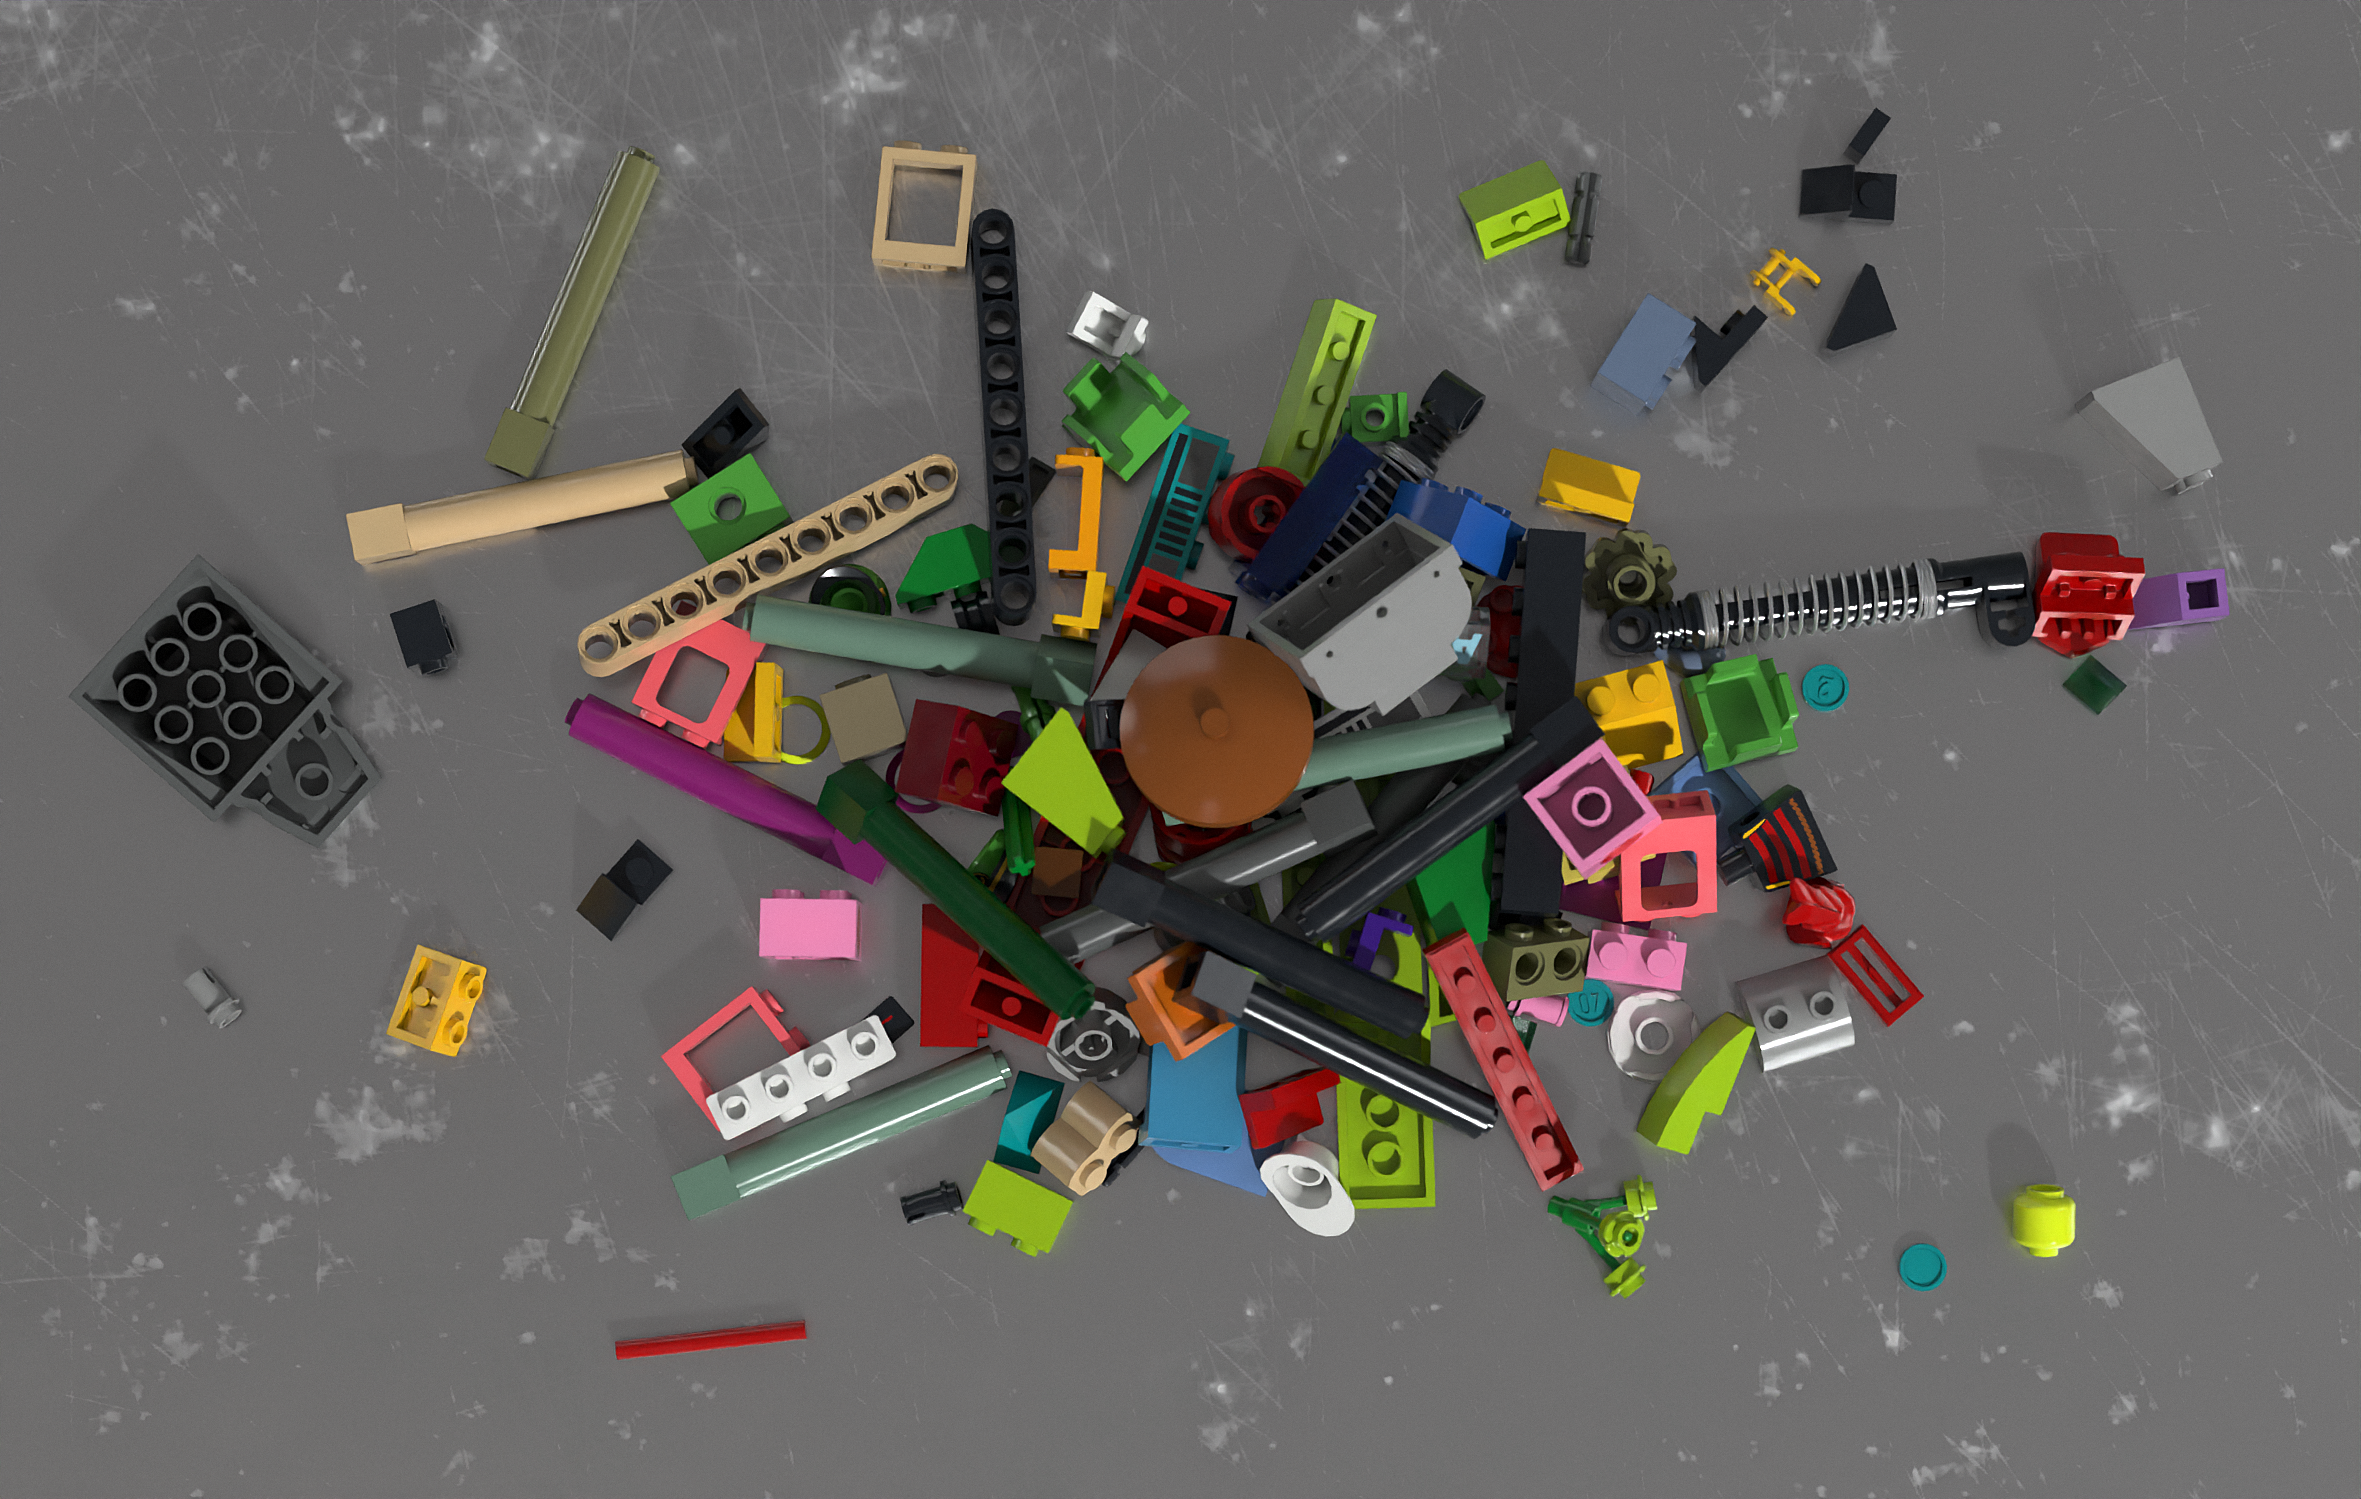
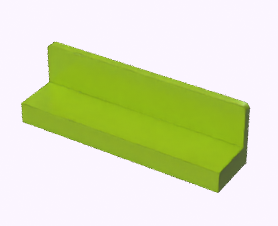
(1317, 387)

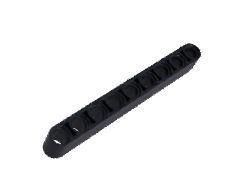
(1004, 394)

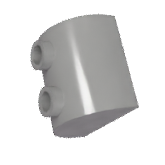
(1796, 1013)

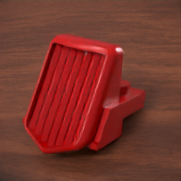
(2083, 591)

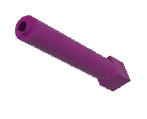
(719, 785)

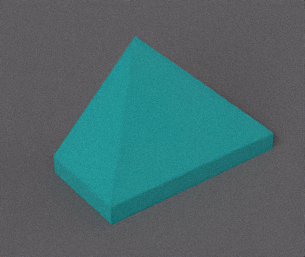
(1027, 1117)

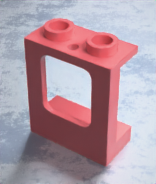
(721, 642)
(1686, 825)

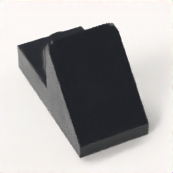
(1847, 194)
(1713, 353)
(726, 434)
(624, 890)

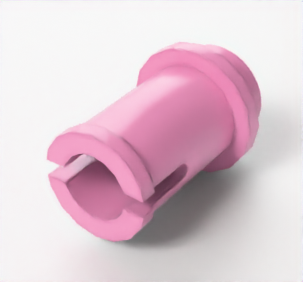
(1546, 1008)

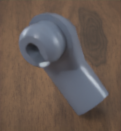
(1690, 662)

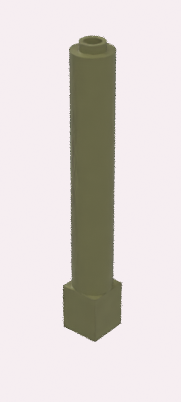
(528, 423)

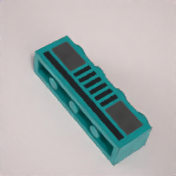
(1177, 507)

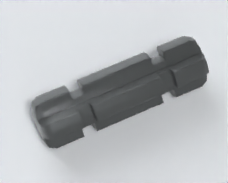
(1583, 218)

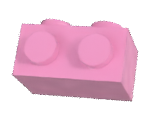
(1634, 959)

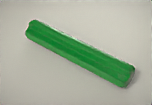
(1018, 833)

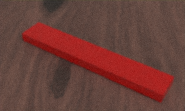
(1503, 1059)

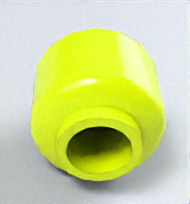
(2044, 1219)

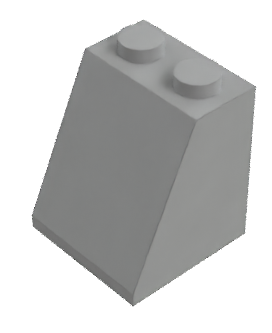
(2156, 425)

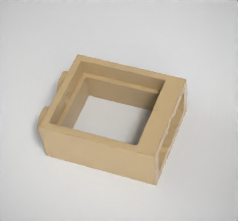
(920, 255)

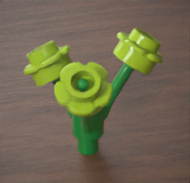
(1617, 1232)

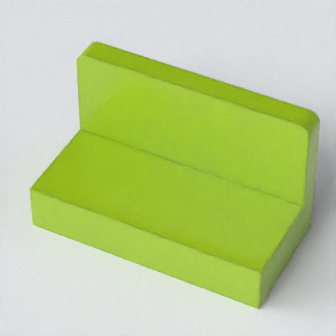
(1515, 208)

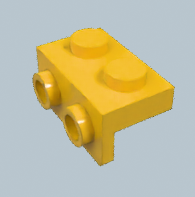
(1097, 605)

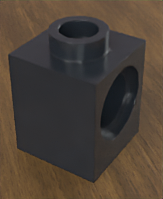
(424, 637)

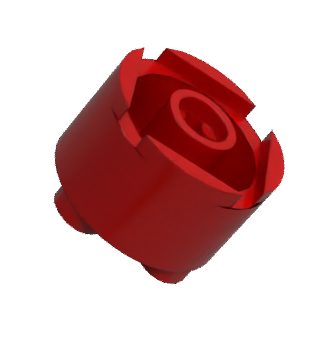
(1233, 506)

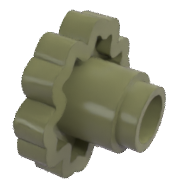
(1628, 552)

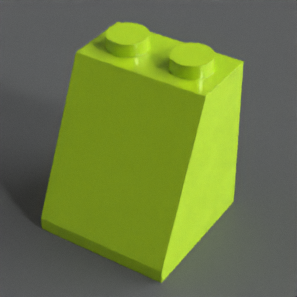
(1067, 787)

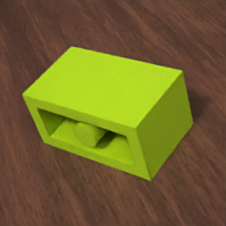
(1016, 1207)

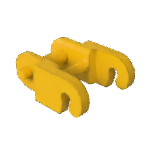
(1793, 267)

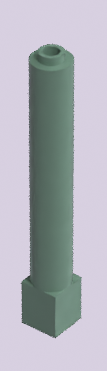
(1052, 668)
(1403, 747)
(841, 1131)

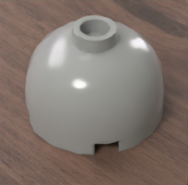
(1098, 1043)

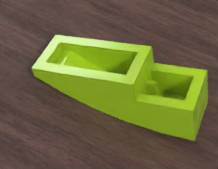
(1697, 1084)

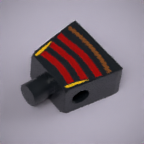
(1776, 844)

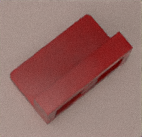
(1285, 1106)

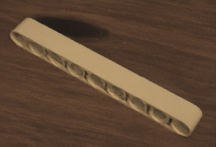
(780, 545)

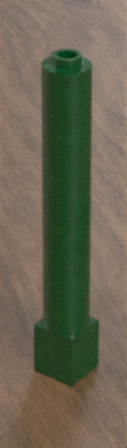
(866, 810)

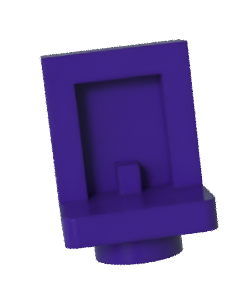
(1364, 943)

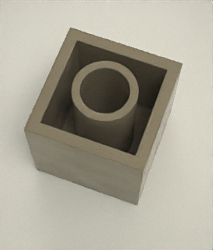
(864, 718)

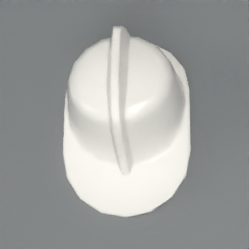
(1308, 1187)

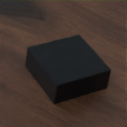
(1866, 135)

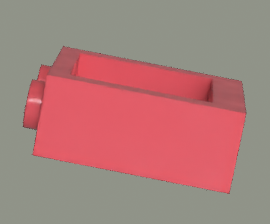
(688, 1073)

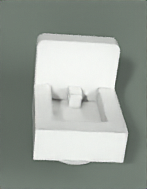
(1107, 327)

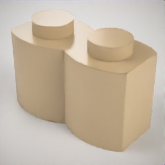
(1086, 1139)

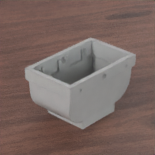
(1379, 622)

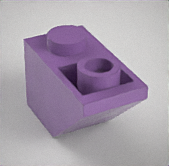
(2180, 599)

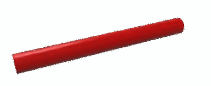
(711, 1340)

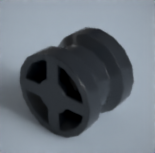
(975, 614)

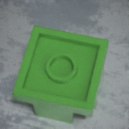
(1121, 413)
(1741, 712)

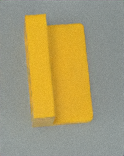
(1588, 487)
(756, 724)

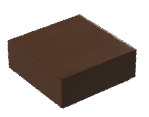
(1057, 872)

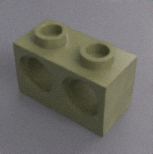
(1536, 959)

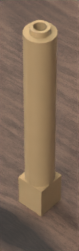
(405, 529)

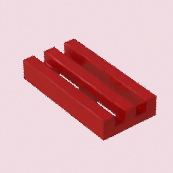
(1858, 985)

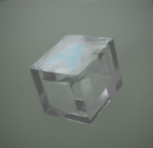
(1471, 648)

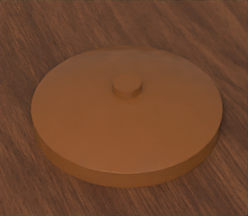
(1217, 731)

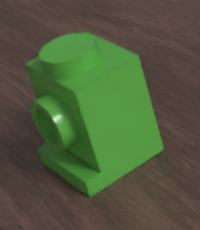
(1395, 414)

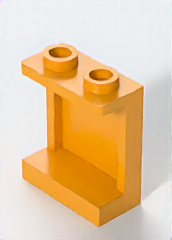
(1072, 563)

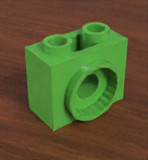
(760, 513)

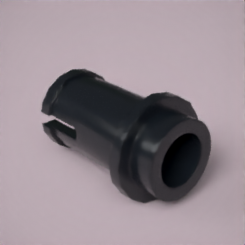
(932, 1203)

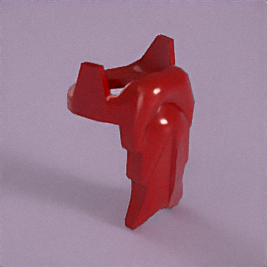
(1823, 910)

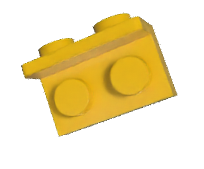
(436, 1001)

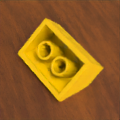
(1635, 714)

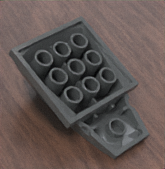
(229, 709)

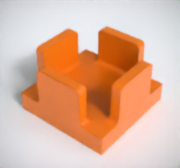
(1160, 1017)

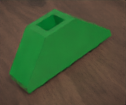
(950, 564)

